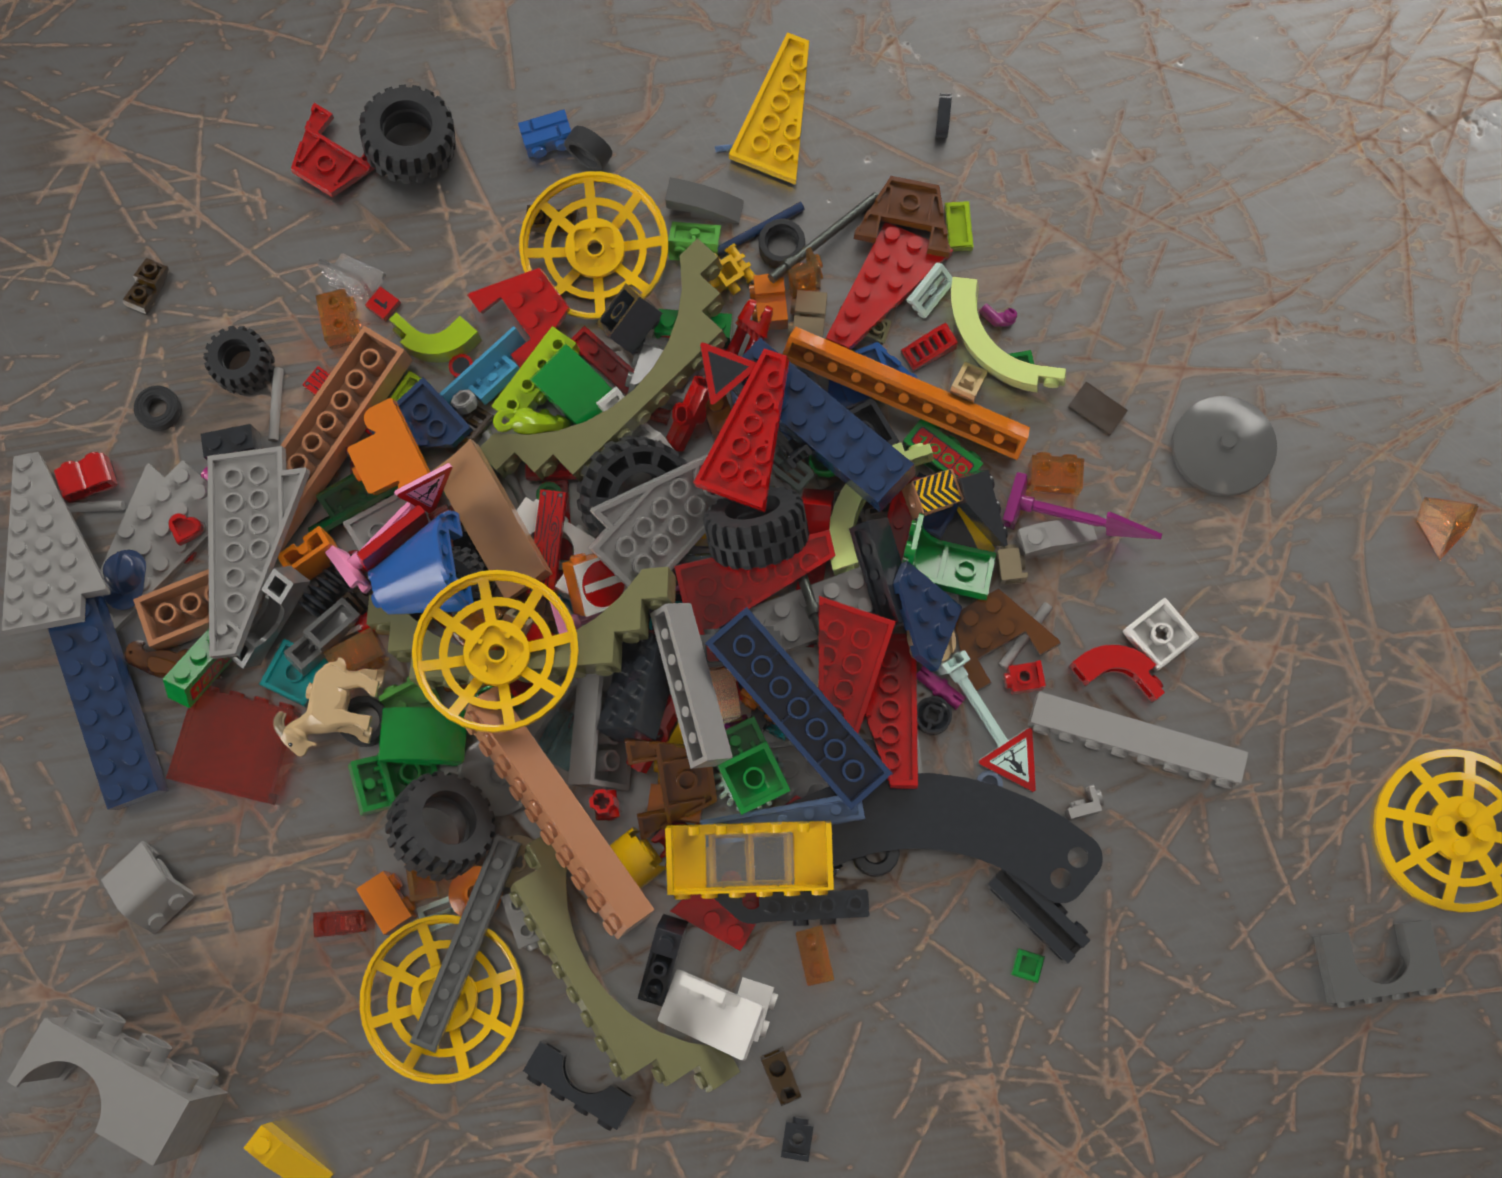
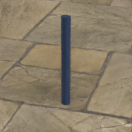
(755, 231)

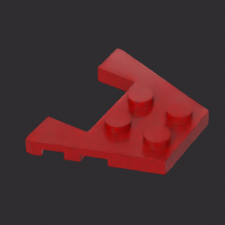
(324, 161)
(531, 301)

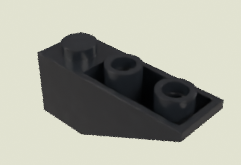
(982, 506)
(662, 959)

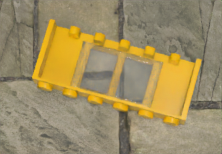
(749, 859)

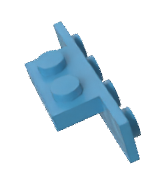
(490, 371)

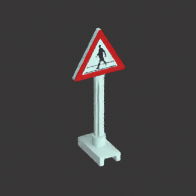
(1012, 757)

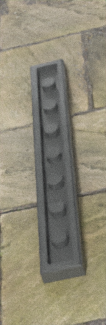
(465, 943)

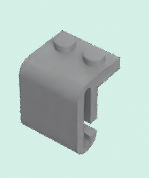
(145, 889)

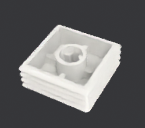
(1160, 618)

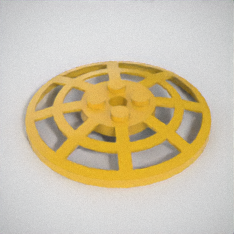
(594, 231)
(483, 639)
(1441, 830)
(421, 989)

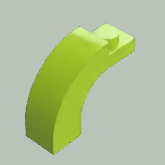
(437, 347)

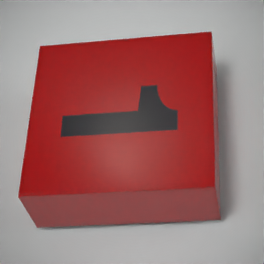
(382, 303)

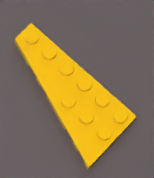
(774, 123)

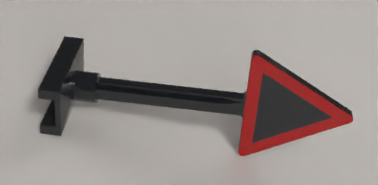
(725, 374)

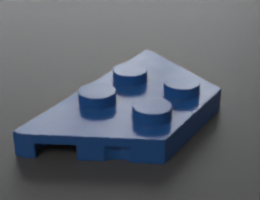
(850, 397)

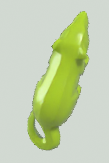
(530, 422)

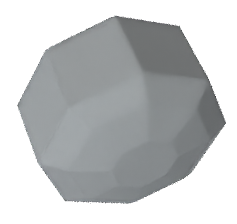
(464, 402)

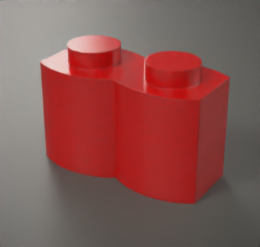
(85, 477)

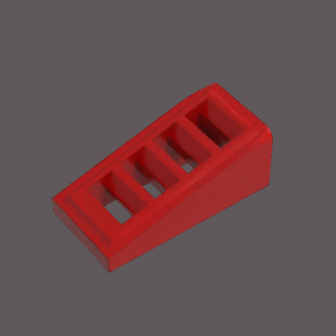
(942, 330)

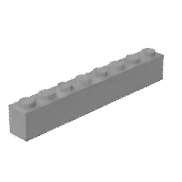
(1138, 739)

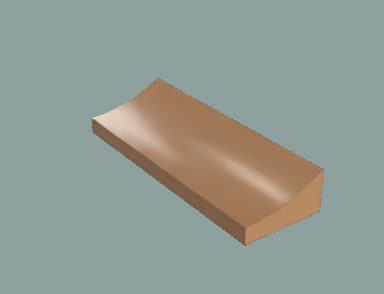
(492, 519)

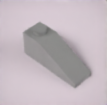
(1052, 537)

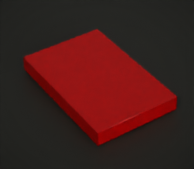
(392, 538)

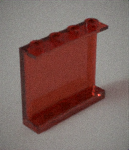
(231, 745)

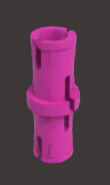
(940, 687)

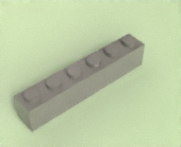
(691, 685)

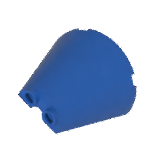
(420, 570)

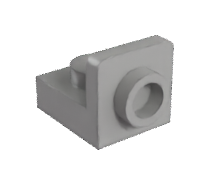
(1082, 809)

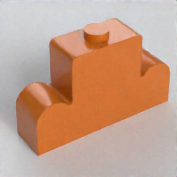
(388, 455)

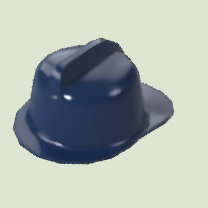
(125, 578)

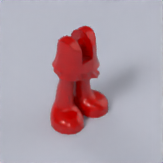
(747, 326)

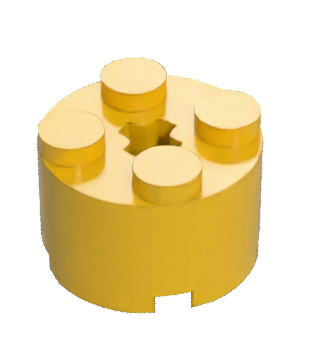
(638, 857)

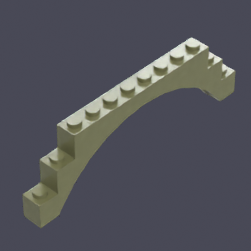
(671, 372)
(597, 640)
(619, 1034)

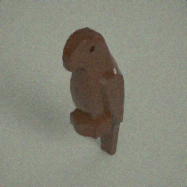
(153, 662)

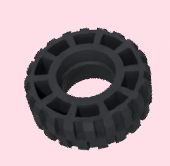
(617, 464)

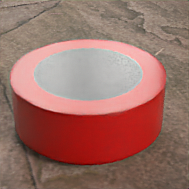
(459, 364)

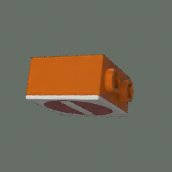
(591, 584)

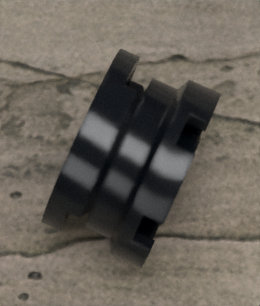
(933, 715)

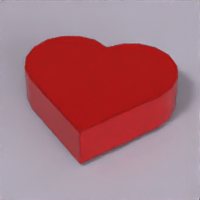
(185, 528)

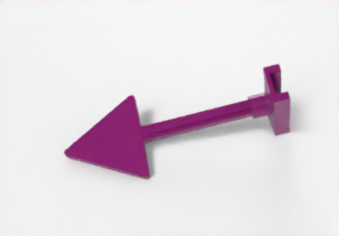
(1115, 524)

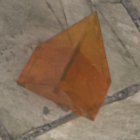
(1445, 522)

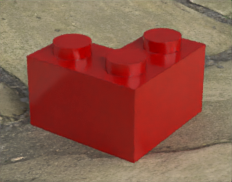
(818, 509)

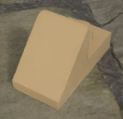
(968, 382)

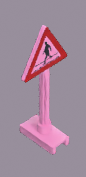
(423, 492)

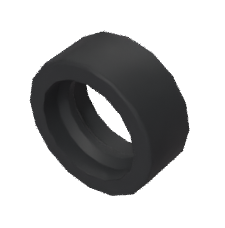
(588, 148)
(772, 228)
(360, 701)

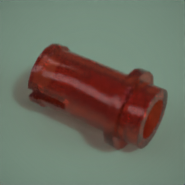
(661, 415)

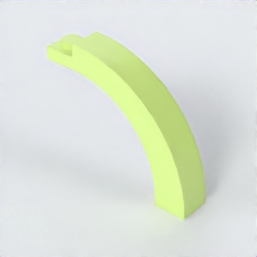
(986, 353)
(849, 507)

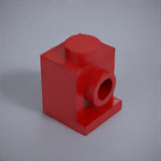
(1017, 686)

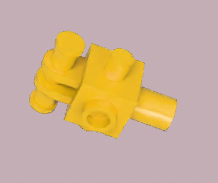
(733, 270)

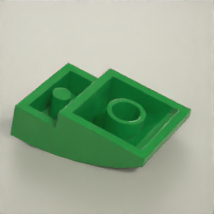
(571, 385)
(420, 737)
(753, 771)
(380, 782)

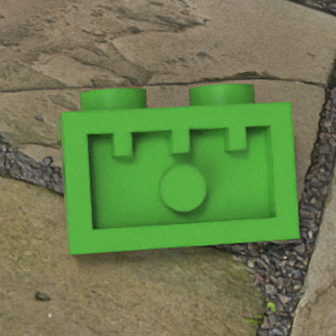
(684, 234)
(406, 695)

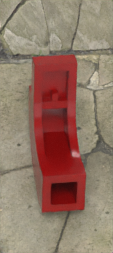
(1121, 660)

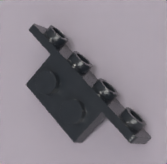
(813, 907)

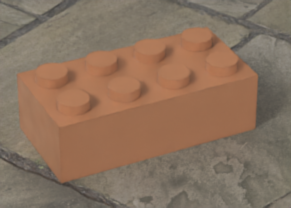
(175, 612)

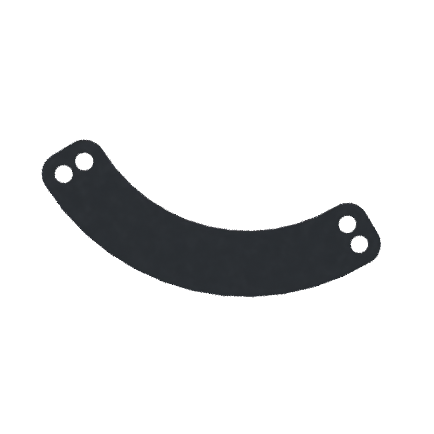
(962, 819)

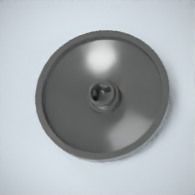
(1224, 446)

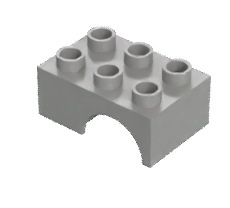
(146, 1098)

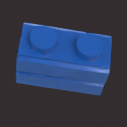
(545, 133)

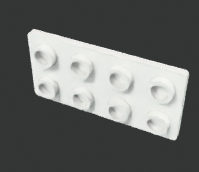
(711, 1014)

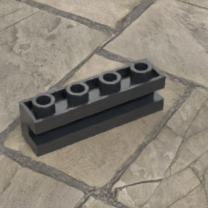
(879, 565)
(1040, 916)

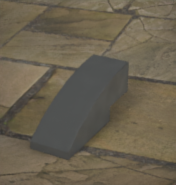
(703, 201)
(321, 636)

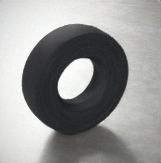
(153, 393)

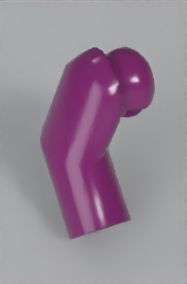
(998, 319)

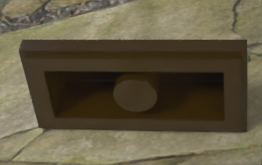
(1098, 408)

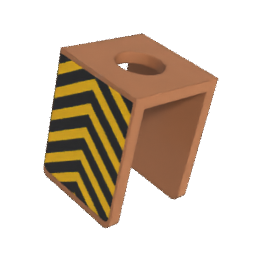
(932, 493)

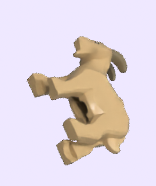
(328, 707)

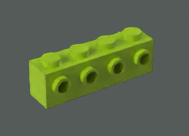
(520, 390)

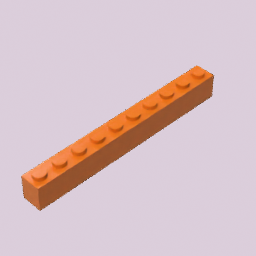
(906, 393)

